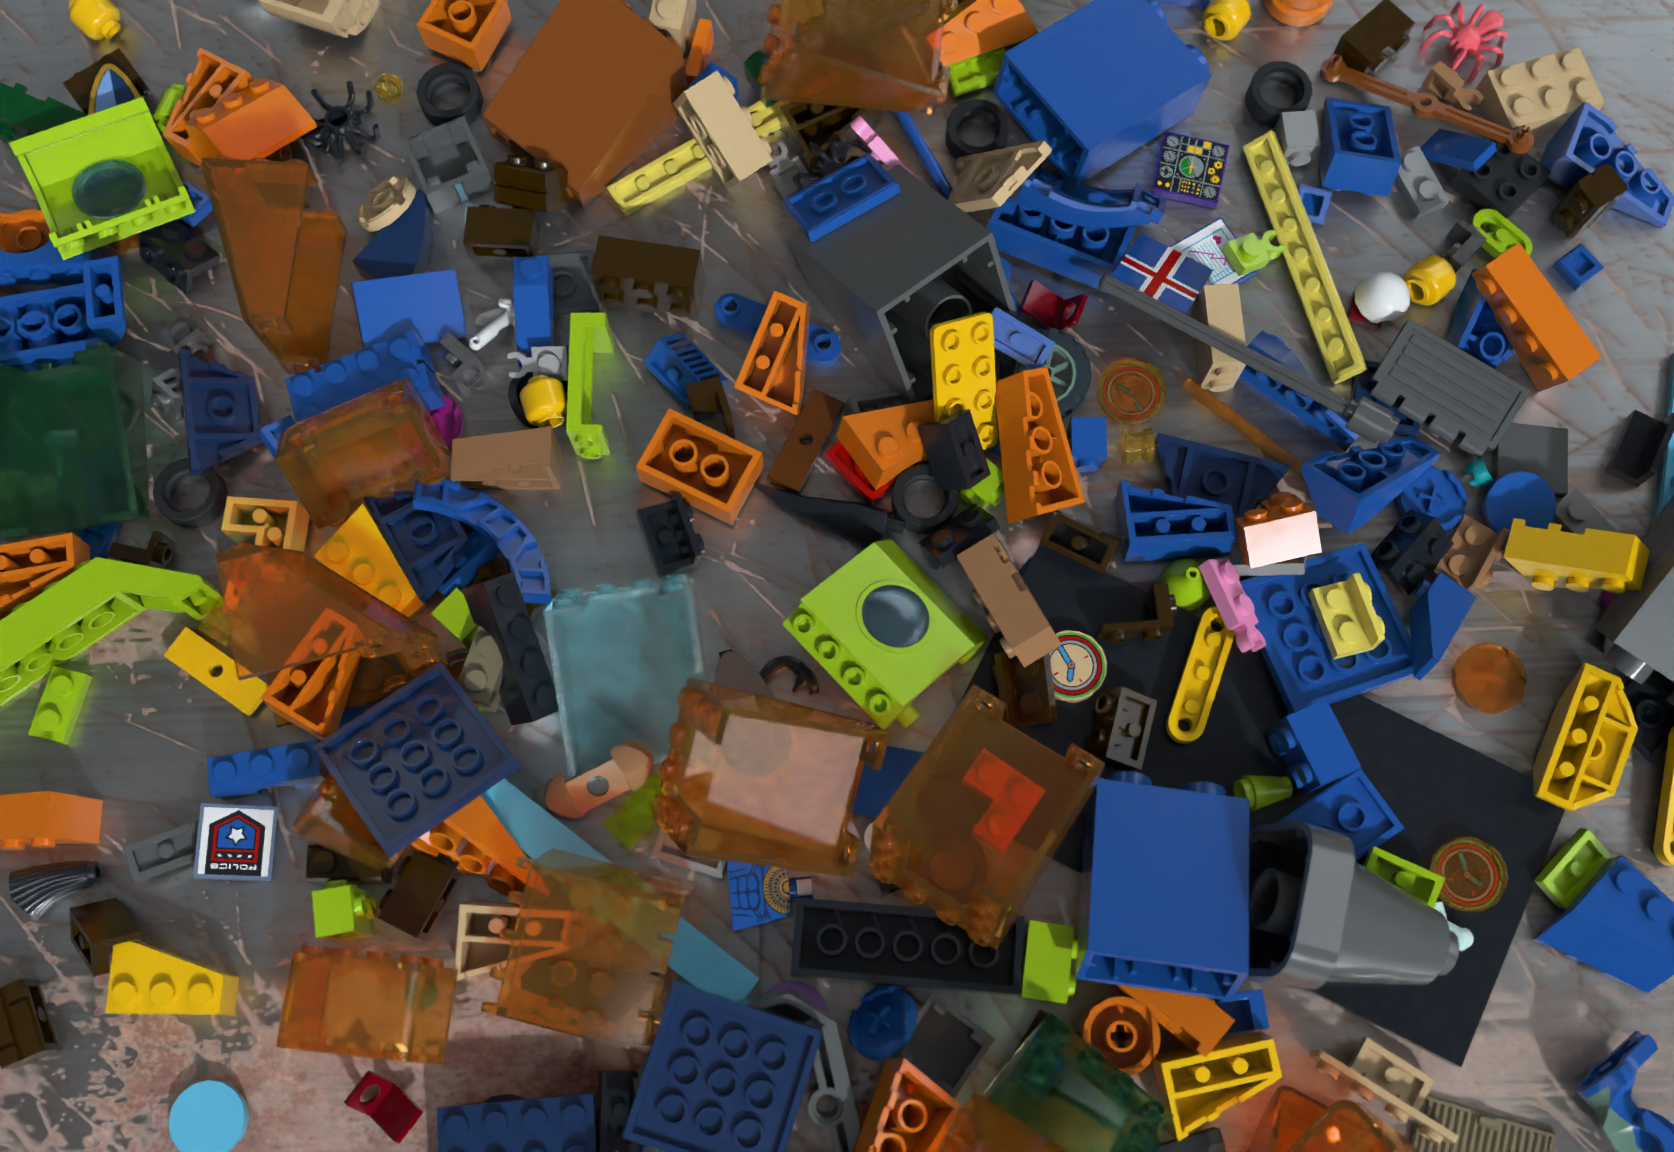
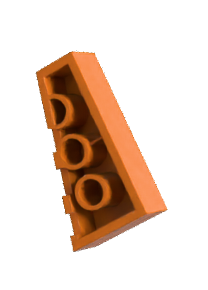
(1034, 447)

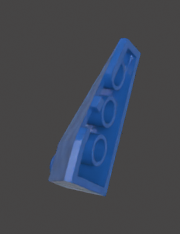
(1588, 143)
(1477, 328)
(1311, 413)
(1360, 483)

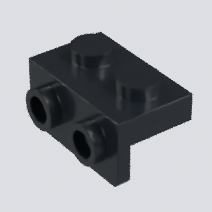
(177, 253)
(958, 535)
(671, 536)
(1411, 550)

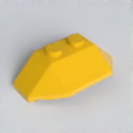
(1585, 741)

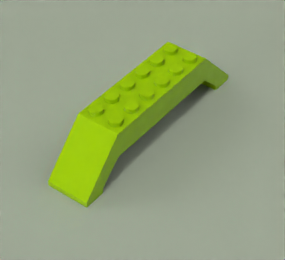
(85, 609)

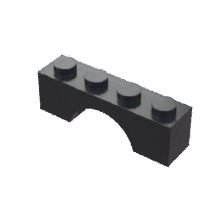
(501, 611)

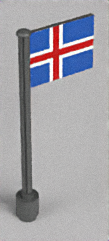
(1167, 286)

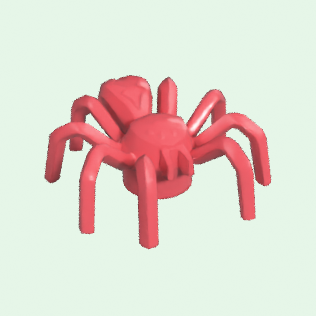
(1467, 38)

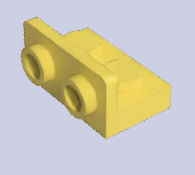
(1347, 617)

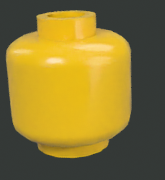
(95, 18)
(1225, 18)
(1430, 280)
(544, 401)

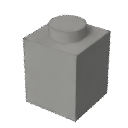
(1298, 136)

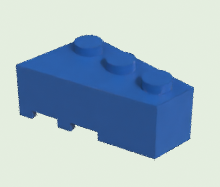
(1171, 526)

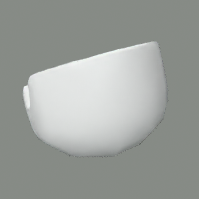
(1382, 297)

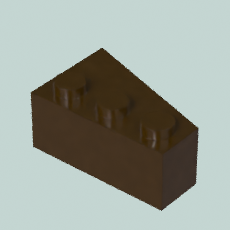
(816, 123)

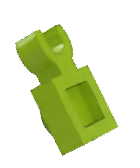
(1251, 254)

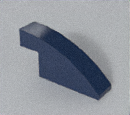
(401, 246)

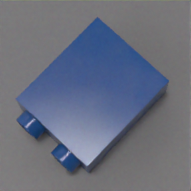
(1101, 84)
(1165, 887)

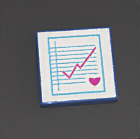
(1206, 248)

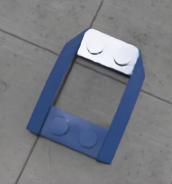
(1089, 204)

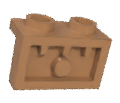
(1472, 554)

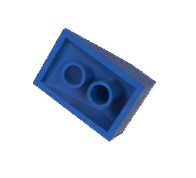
(1358, 147)

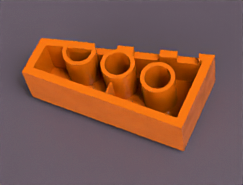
(1535, 319)
(906, 1112)

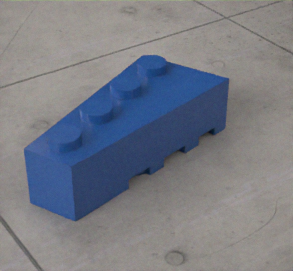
(1058, 246)

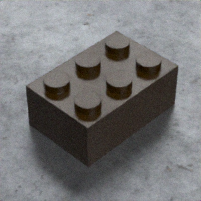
(648, 276)

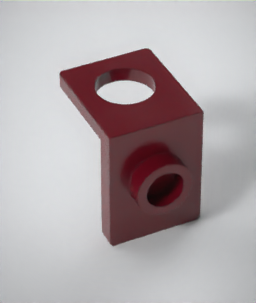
(1050, 308)
(388, 1107)

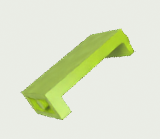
(588, 335)

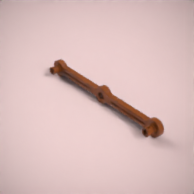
(1517, 140)

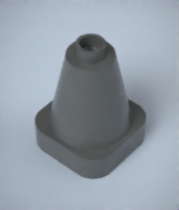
(1332, 919)

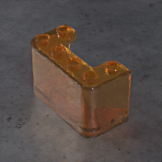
(361, 450)
(367, 1005)

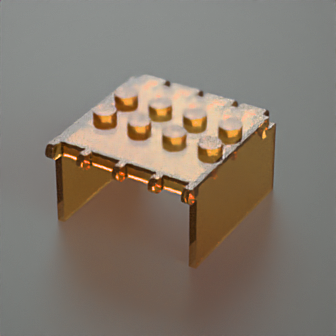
(589, 949)

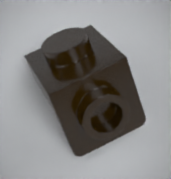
(156, 555)

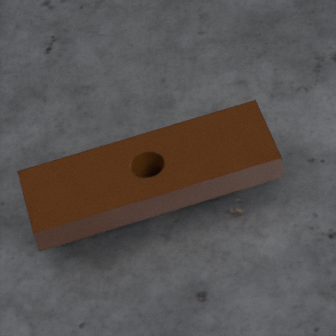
(813, 424)

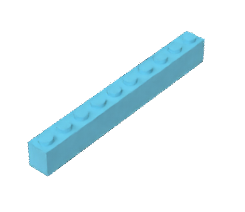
(692, 954)

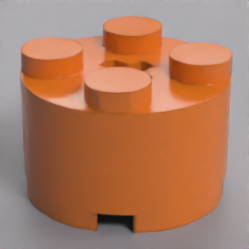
(1139, 1026)

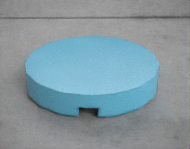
(208, 1117)

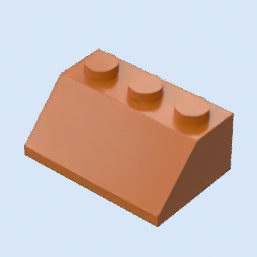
(249, 122)

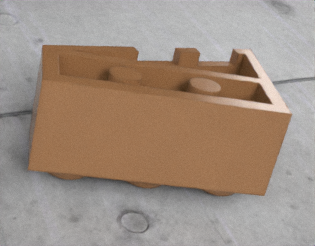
(508, 460)
(1009, 602)

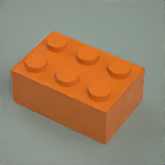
(700, 464)

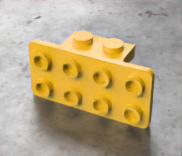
(966, 372)

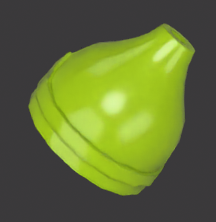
(1185, 583)

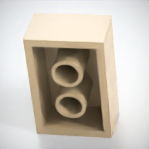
(1539, 92)
(723, 129)

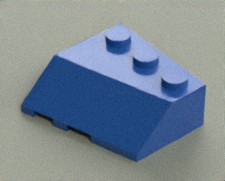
(1618, 927)

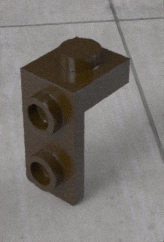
(1162, 608)

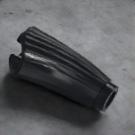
(42, 886)

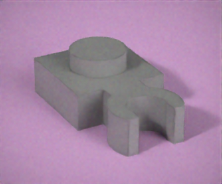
(784, 170)
(544, 361)

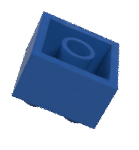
(1313, 747)

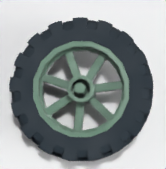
(1075, 359)

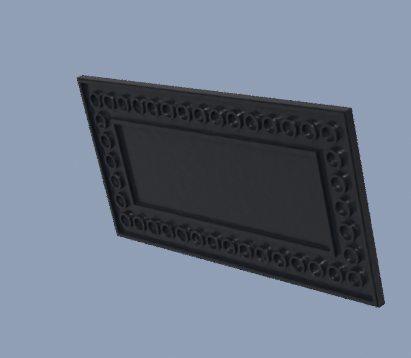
(1424, 777)

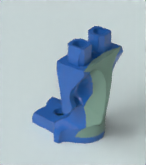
(1608, 1093)

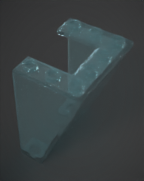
(622, 664)

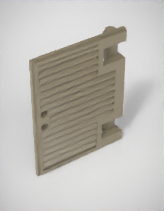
(1489, 1135)

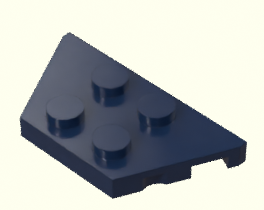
(218, 412)
(1216, 473)
(422, 540)

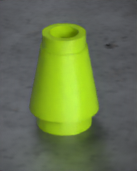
(1262, 790)

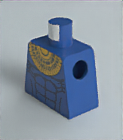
(763, 894)

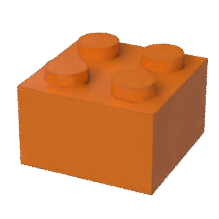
(465, 29)

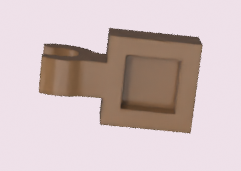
(1447, 88)

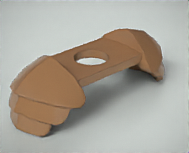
(626, 770)

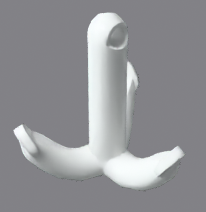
(500, 320)

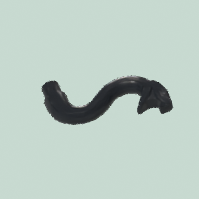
(804, 675)

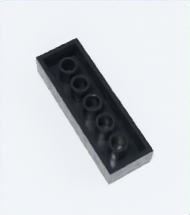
(900, 949)

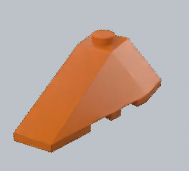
(478, 845)

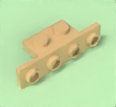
(1389, 1080)

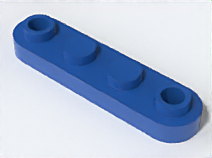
(749, 314)

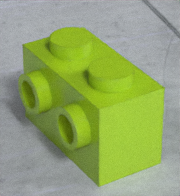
(343, 912)
(1047, 962)

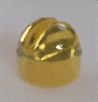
(383, 87)

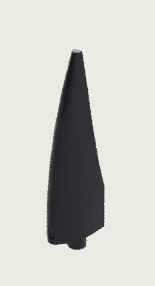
(847, 520)

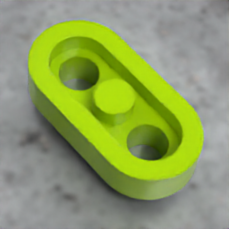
(1501, 233)

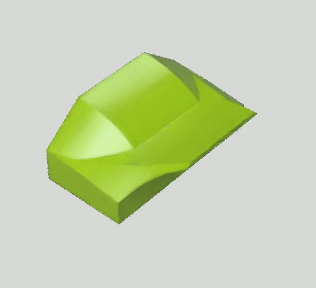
(1405, 875)

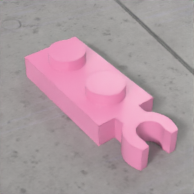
(879, 148)
(1233, 603)

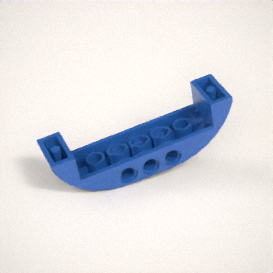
(62, 320)

